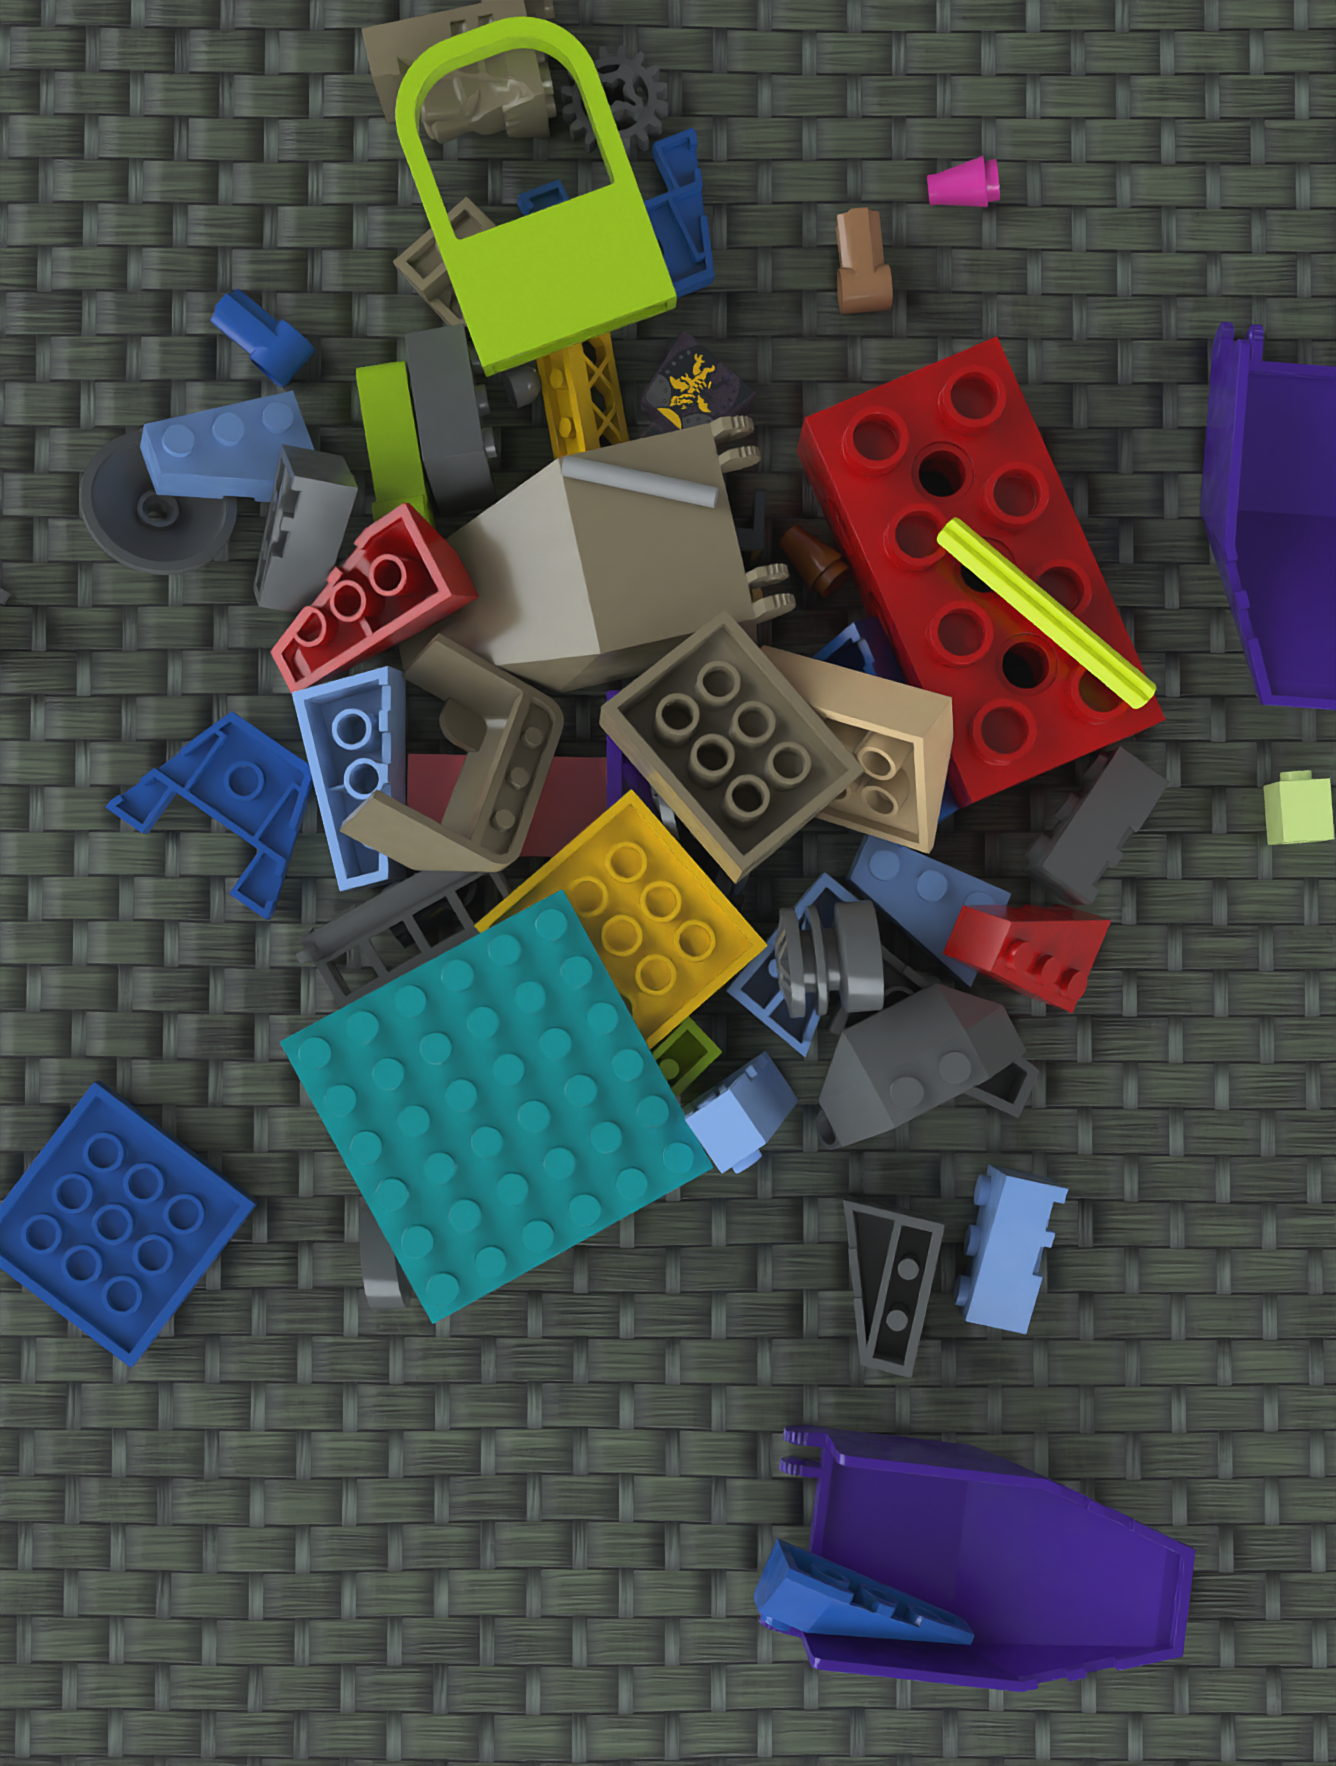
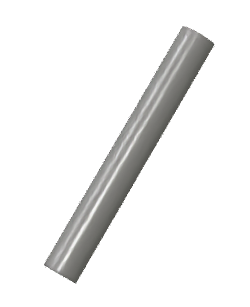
(640, 481)

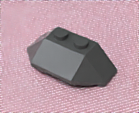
(914, 1060)

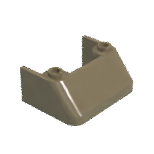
(509, 749)

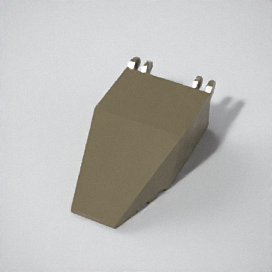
(604, 578)

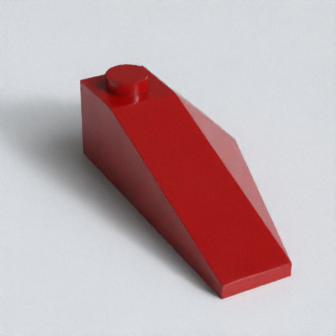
(383, 593)

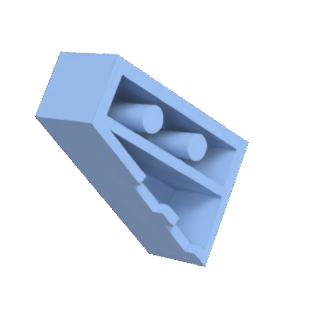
(741, 1113)

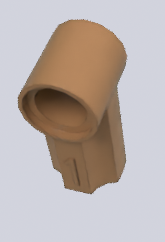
(863, 278)

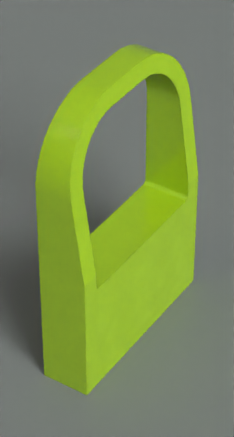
(557, 270)

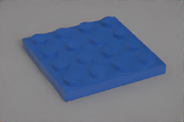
(117, 1223)

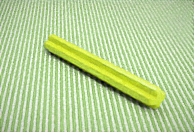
(1046, 613)

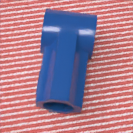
(272, 345)

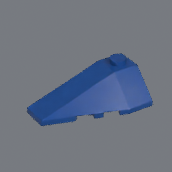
(834, 1600)

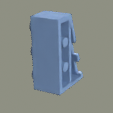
(224, 448)
(919, 896)
(757, 982)
(1006, 1248)

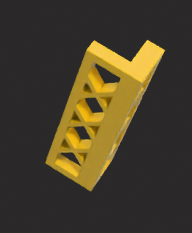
(570, 413)

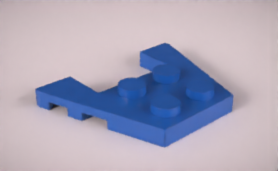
(675, 215)
(243, 784)

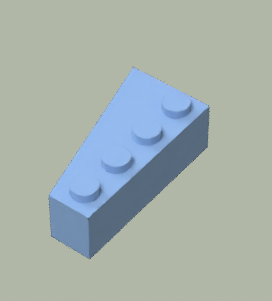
(353, 747)

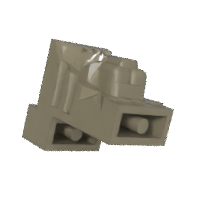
(486, 97)

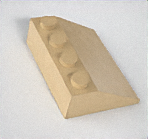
(893, 733)

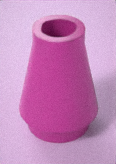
(965, 184)

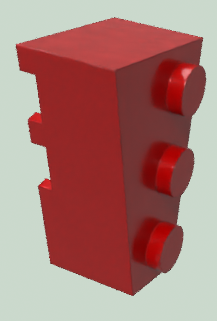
(1030, 948)

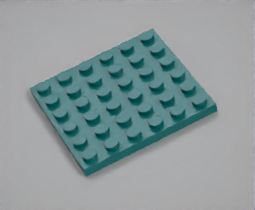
(496, 1105)

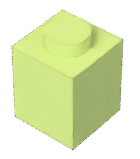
(1298, 809)

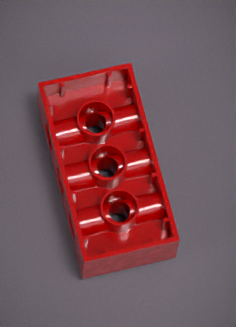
(979, 435)

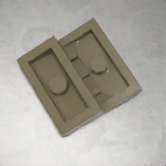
(425, 268)

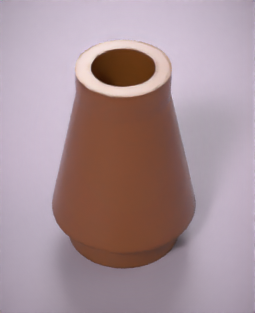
(816, 562)

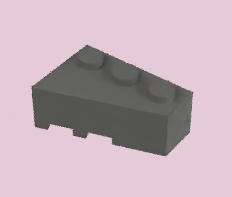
(450, 418)
(303, 527)
(1094, 826)

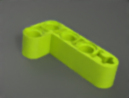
(393, 439)

